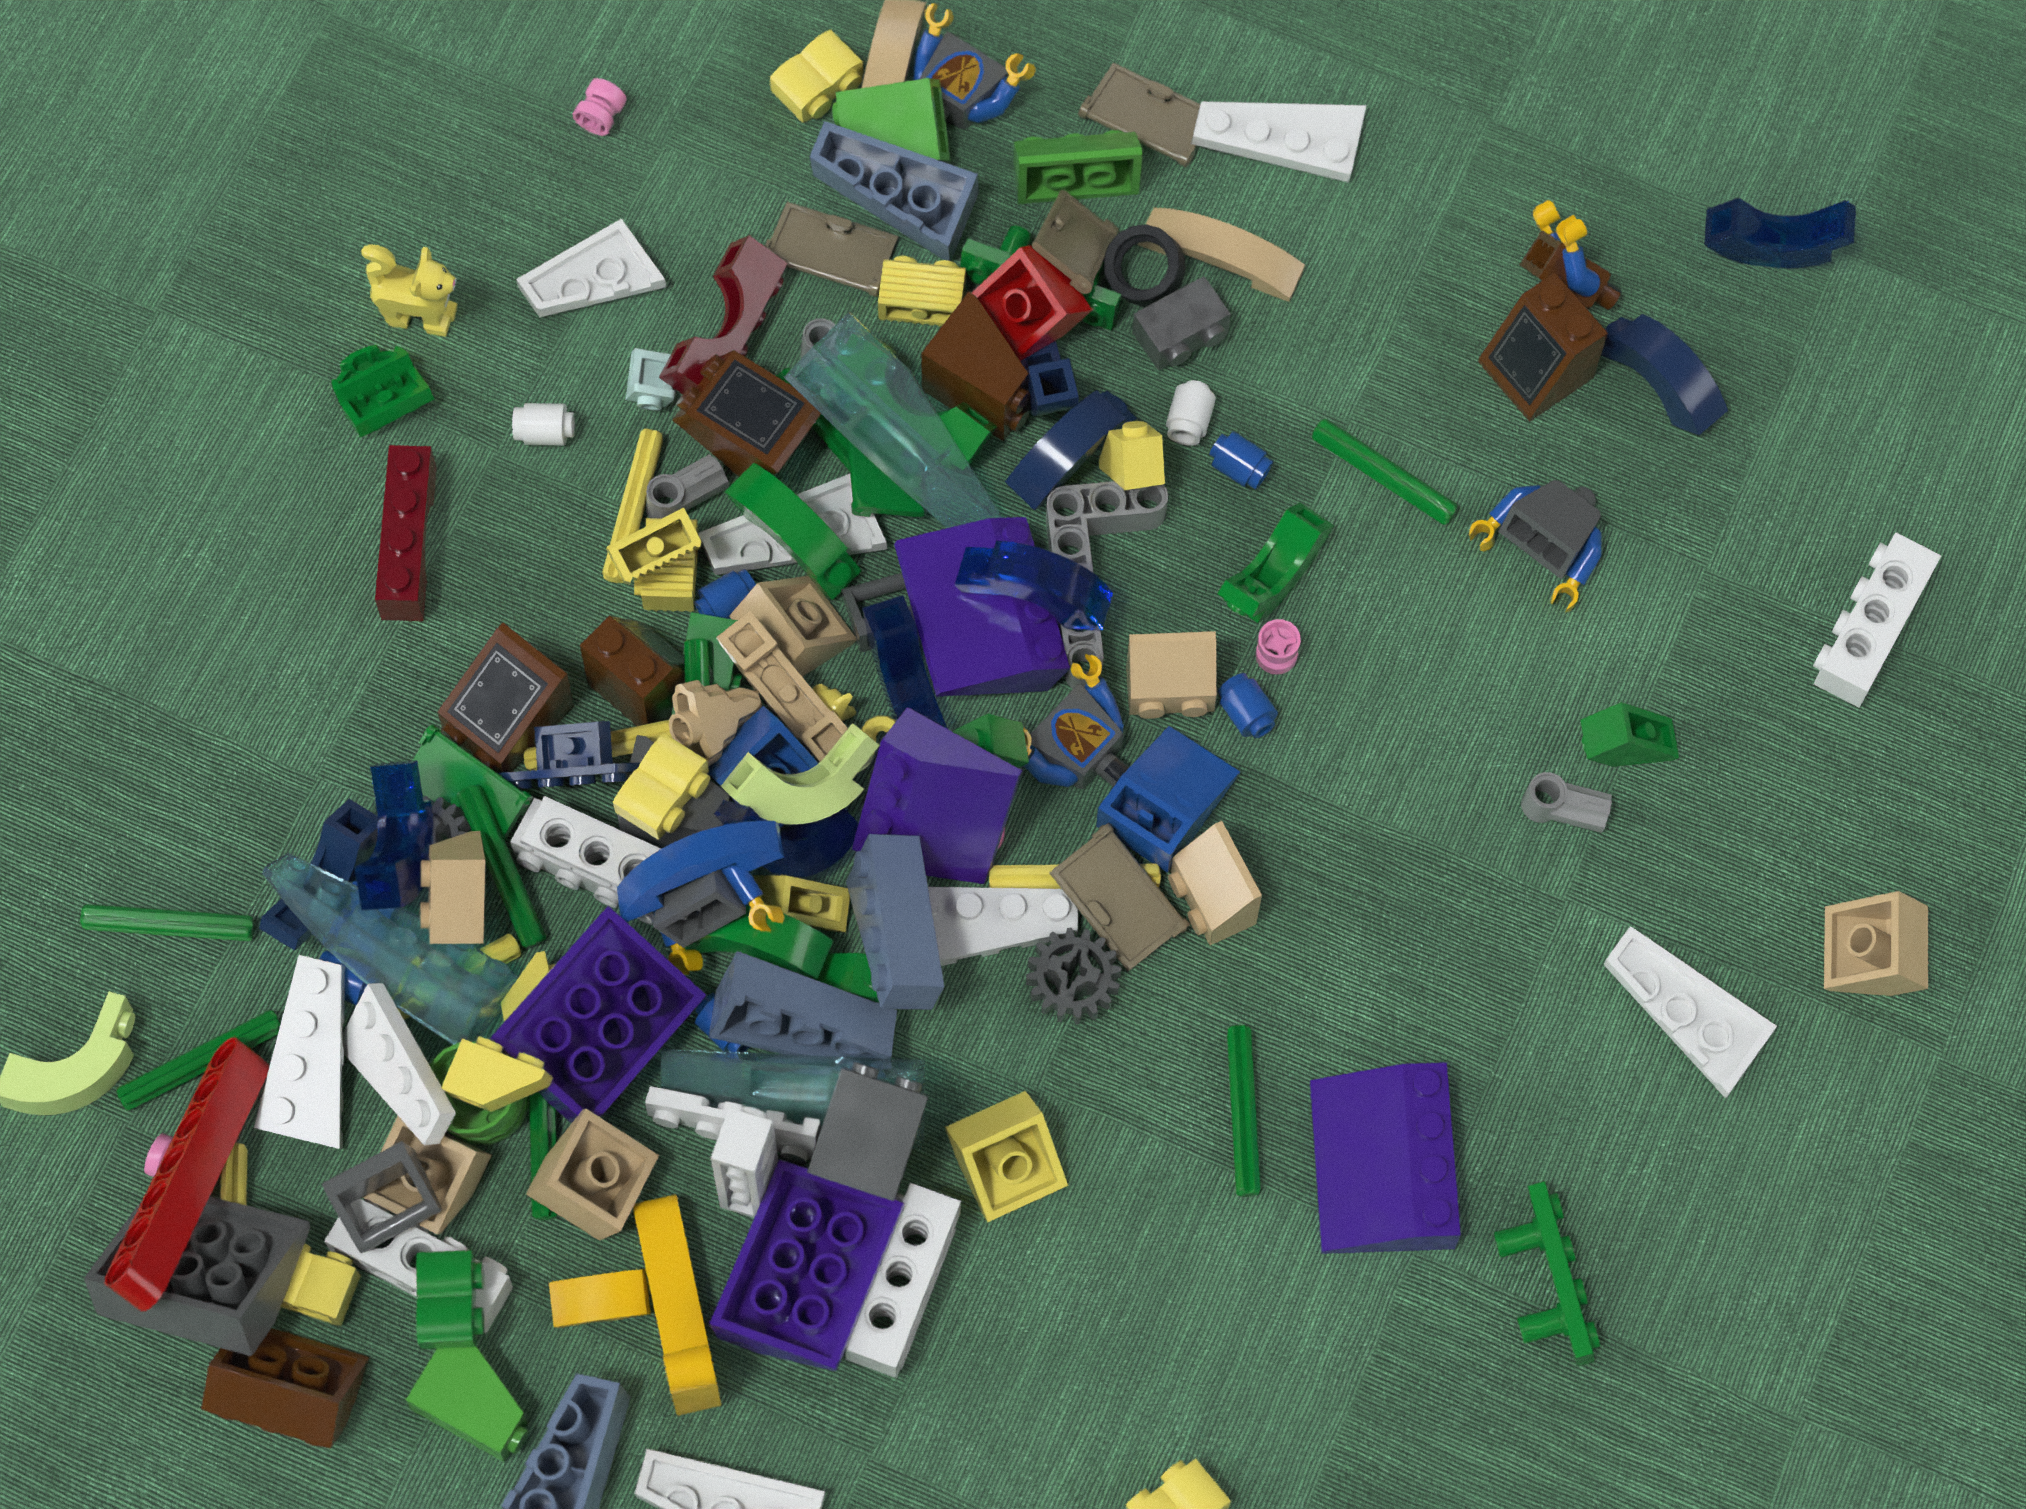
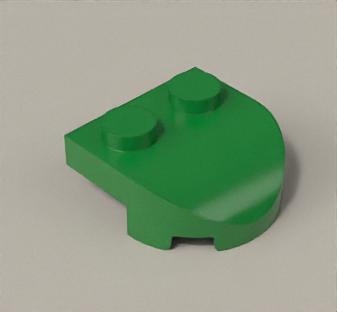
(379, 388)

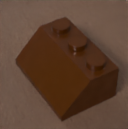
(287, 1387)

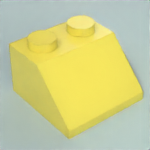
(1007, 1155)

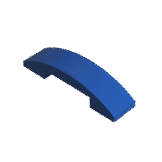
(694, 856)

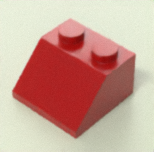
(1031, 302)

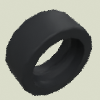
(1120, 246)

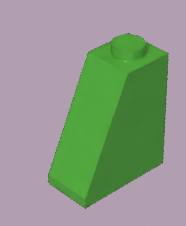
(898, 113)
(470, 1401)

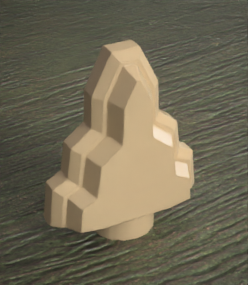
(710, 716)

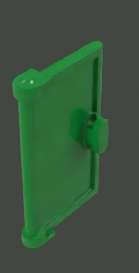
(875, 490)
(449, 769)

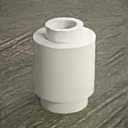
(1190, 412)
(543, 424)

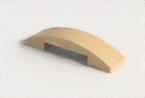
(893, 42)
(1230, 249)
(781, 686)

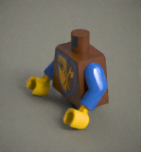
(1567, 260)

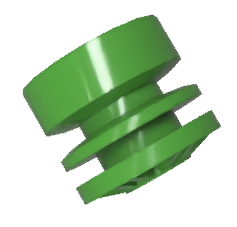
(474, 1123)

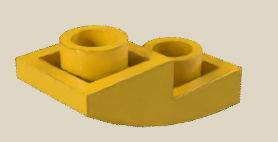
(599, 1298)

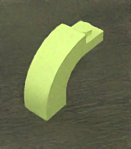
(808, 794)
(79, 1079)

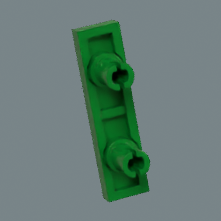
(983, 260)
(1567, 1315)

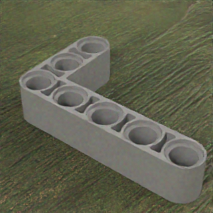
(1089, 521)

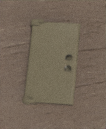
(1125, 105)
(1074, 240)
(829, 252)
(1118, 893)

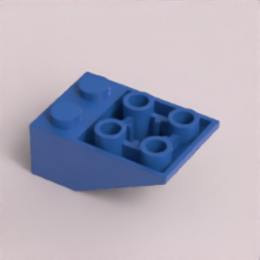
(1166, 797)

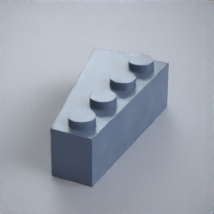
(899, 186)
(896, 921)
(796, 1014)
(576, 1450)

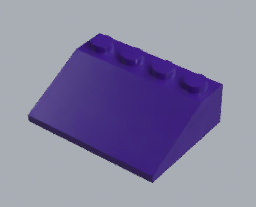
(975, 638)
(942, 791)
(599, 1015)
(1385, 1160)
(805, 1268)

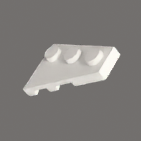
(591, 273)

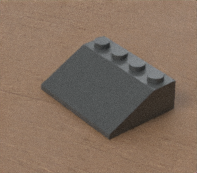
(224, 1283)

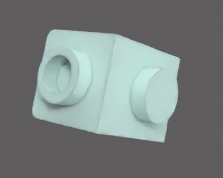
(644, 381)

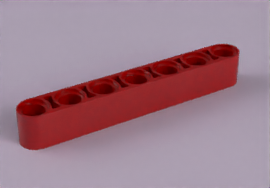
(187, 1175)

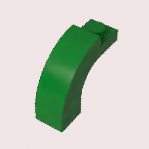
(795, 527)
(1278, 564)
(788, 945)

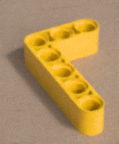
(676, 1305)

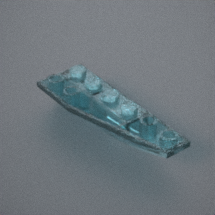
(890, 421)
(440, 985)
(775, 1082)

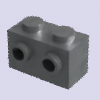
(1181, 324)

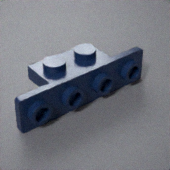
(572, 752)

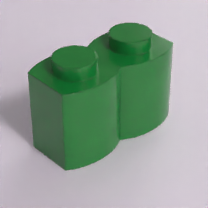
(448, 1299)

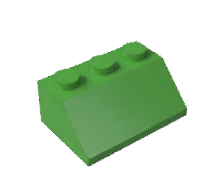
(1078, 164)

